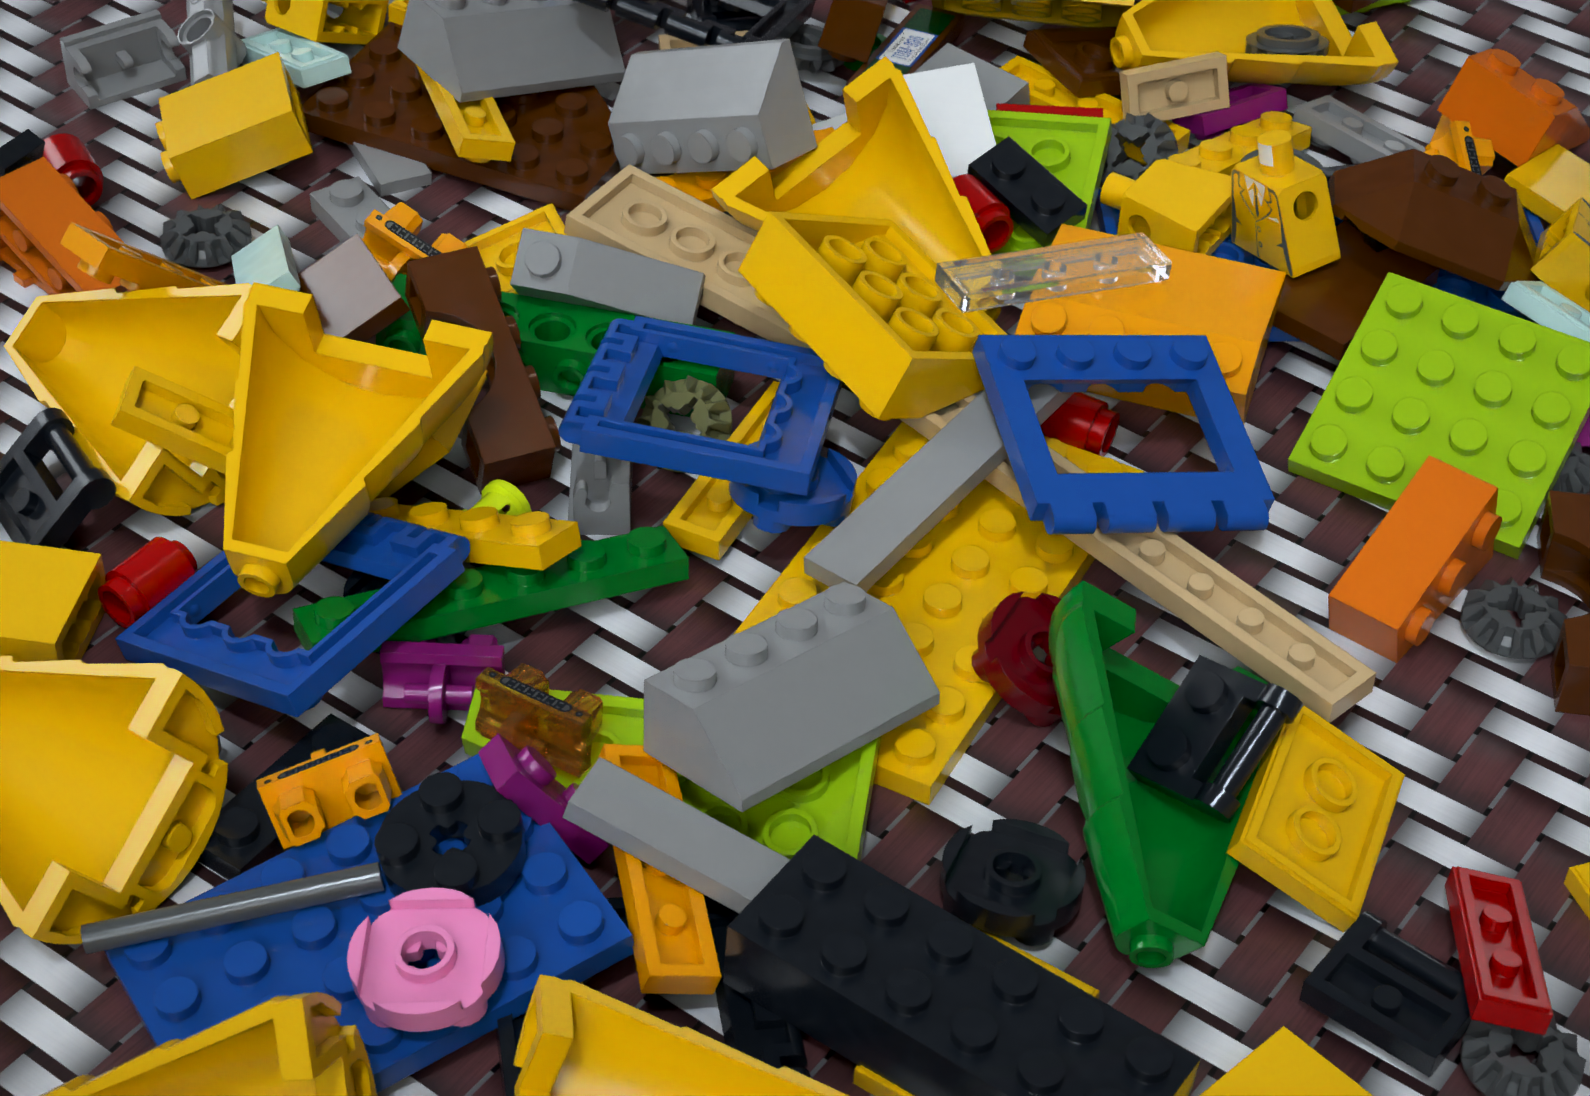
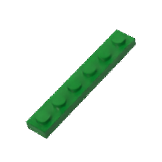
(502, 594)

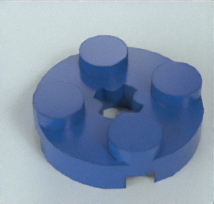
(825, 504)

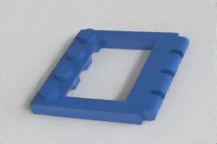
(625, 365)
(1123, 502)
(252, 668)

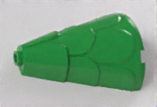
(1152, 856)

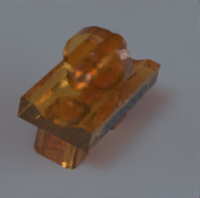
(526, 714)

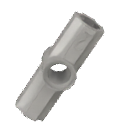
(210, 39)

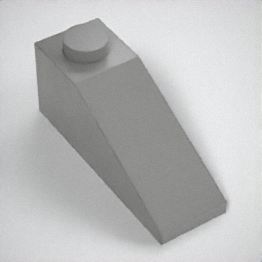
(604, 277)

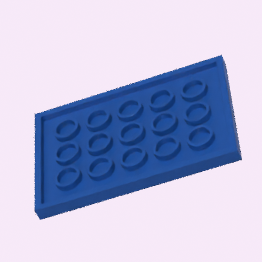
(547, 921)

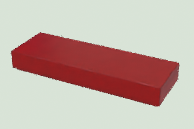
(1497, 951)

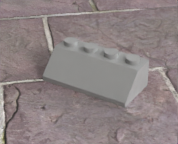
(511, 46)
(711, 108)
(786, 696)

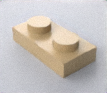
(1176, 87)

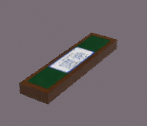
(916, 39)

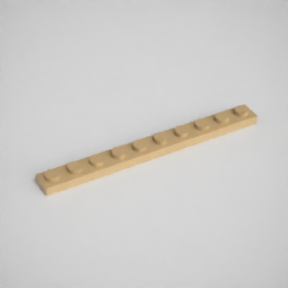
(1209, 599)

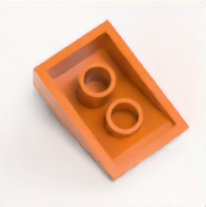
(1512, 107)

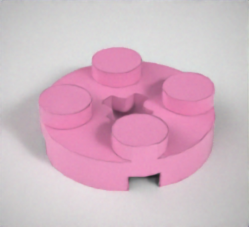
(435, 996)

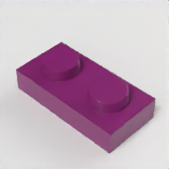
(1246, 104)
(531, 785)

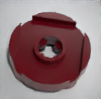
(1007, 656)

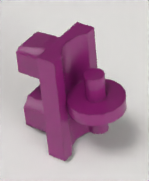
(436, 674)

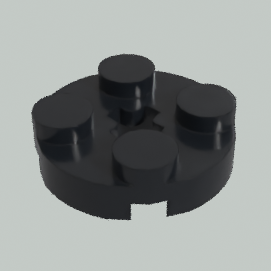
(447, 810)
(1029, 909)

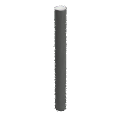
(232, 908)

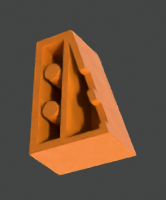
(34, 216)
(1416, 560)

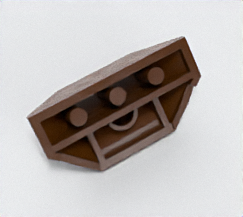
(1439, 215)

